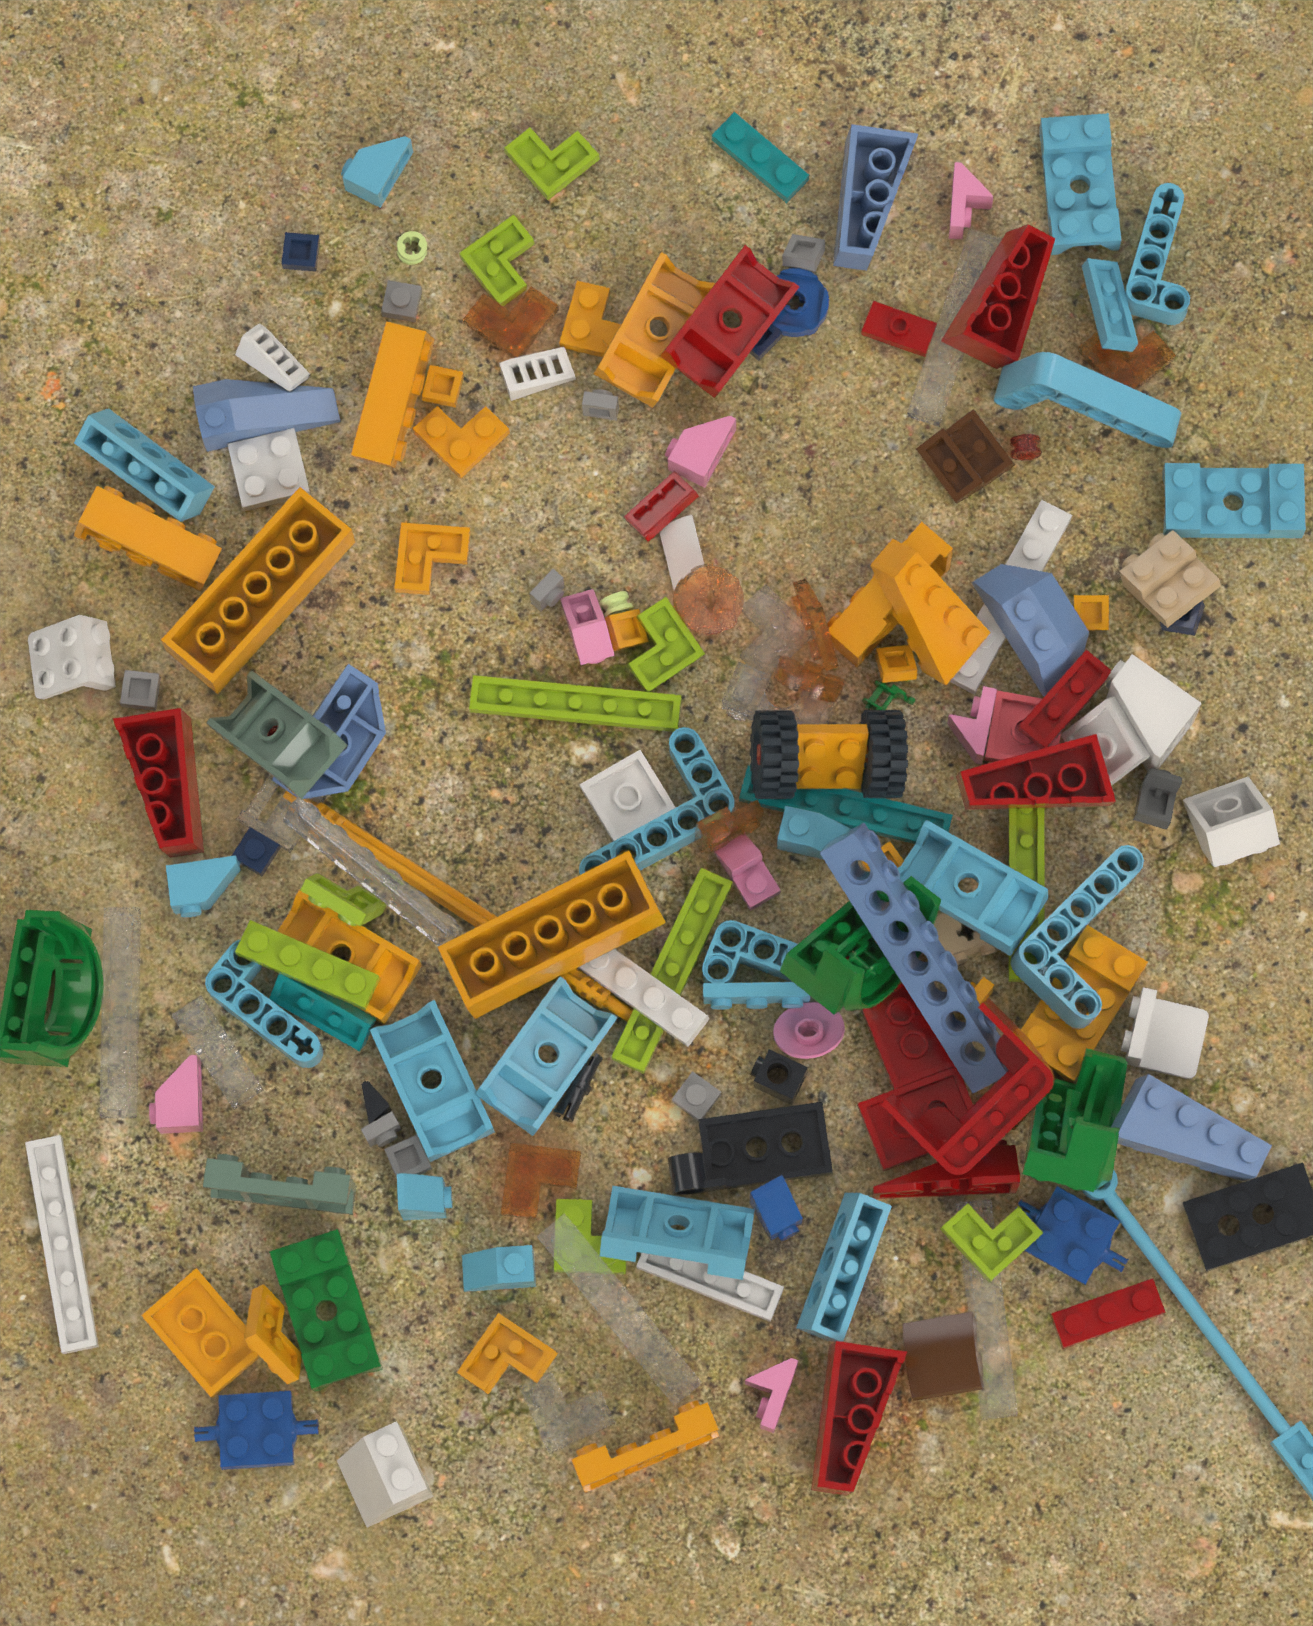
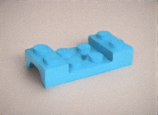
(1074, 151)
(1269, 496)
(999, 907)
(525, 1085)
(441, 1116)
(643, 1223)

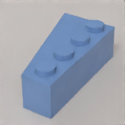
(869, 183)
(1184, 1131)

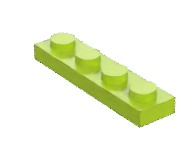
(307, 964)

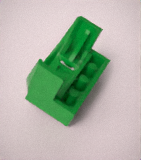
(37, 948)
(821, 963)
(1087, 1153)

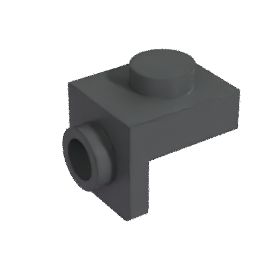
(1157, 798)

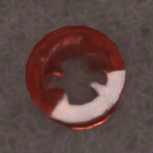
(1025, 447)

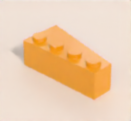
(392, 394)
(148, 537)
(870, 614)
(932, 615)

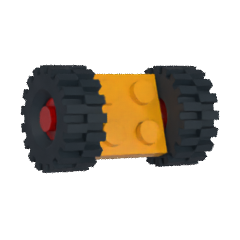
(828, 755)

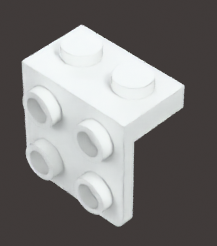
(71, 656)
(1164, 1035)

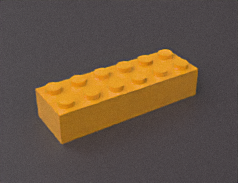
(258, 590)
(551, 935)

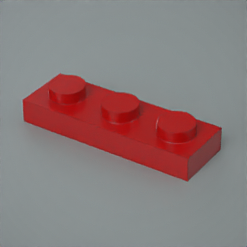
(1065, 700)
(1107, 1313)

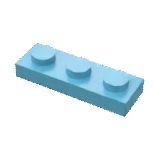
(1109, 305)
(754, 995)

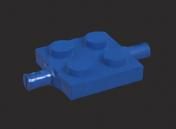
(1073, 1236)
(256, 1430)

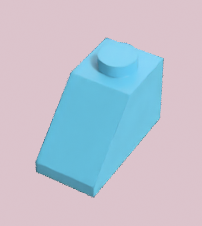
(376, 169)
(807, 832)
(199, 883)
(422, 1197)
(499, 1268)

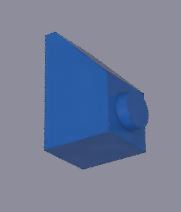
(776, 1209)

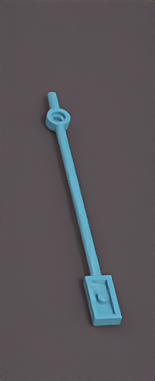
(1294, 1442)

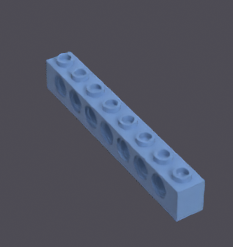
(899, 948)

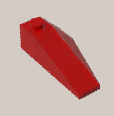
(993, 1174)

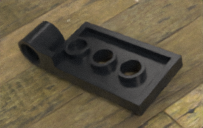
(727, 1162)
(1284, 1190)

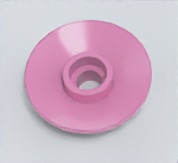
(808, 1031)

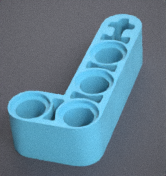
(1157, 251)
(744, 952)
(267, 1012)

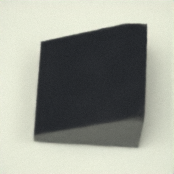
(375, 1104)

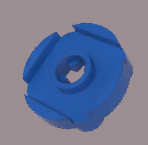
(815, 308)

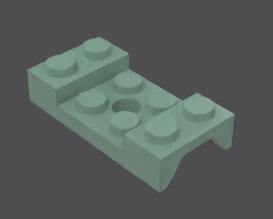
(295, 752)
(231, 1180)

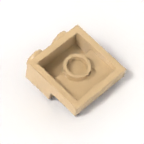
(1168, 578)

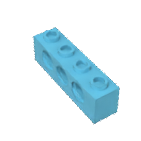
(144, 464)
(843, 1267)

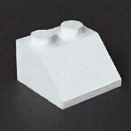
(1232, 821)

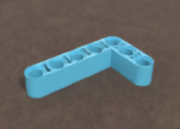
(1088, 393)
(667, 824)
(1069, 926)

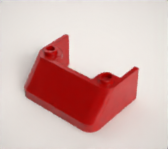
(965, 1141)

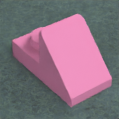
(966, 194)
(974, 732)
(747, 871)
(777, 1383)

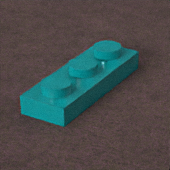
(760, 157)
(324, 1011)

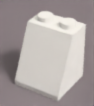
(1153, 706)
(383, 1474)

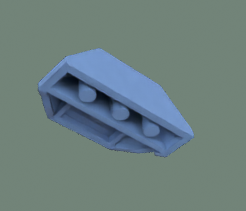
(1034, 620)
(356, 716)

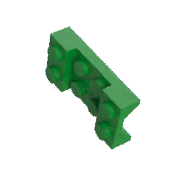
(319, 1273)

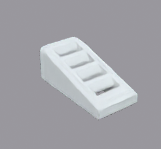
(271, 358)
(528, 386)

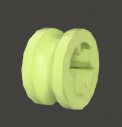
(401, 248)
(616, 603)

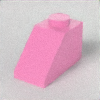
(700, 449)
(587, 627)
(180, 1100)

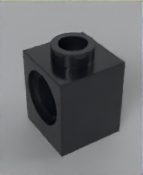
(790, 1087)

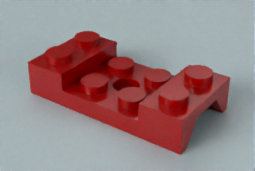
(709, 349)

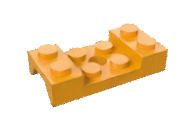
(634, 354)
(326, 932)
(1108, 971)
(694, 1427)

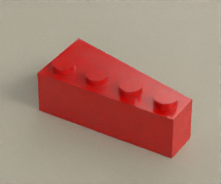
(166, 775)

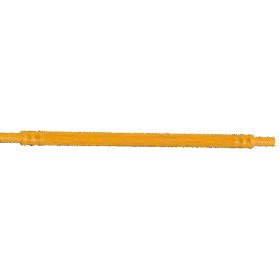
(460, 904)

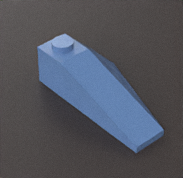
(249, 409)

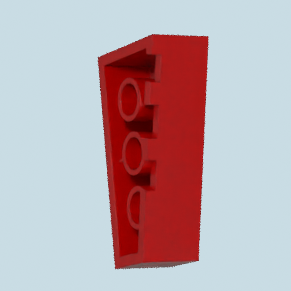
(1002, 302)
(1045, 778)
(852, 1407)

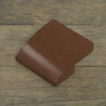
(965, 456)
(943, 1356)

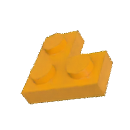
(584, 324)
(462, 446)
(422, 546)
(265, 1335)
(504, 1346)

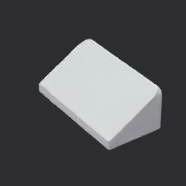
(681, 548)

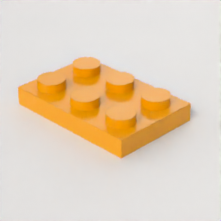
(202, 1332)

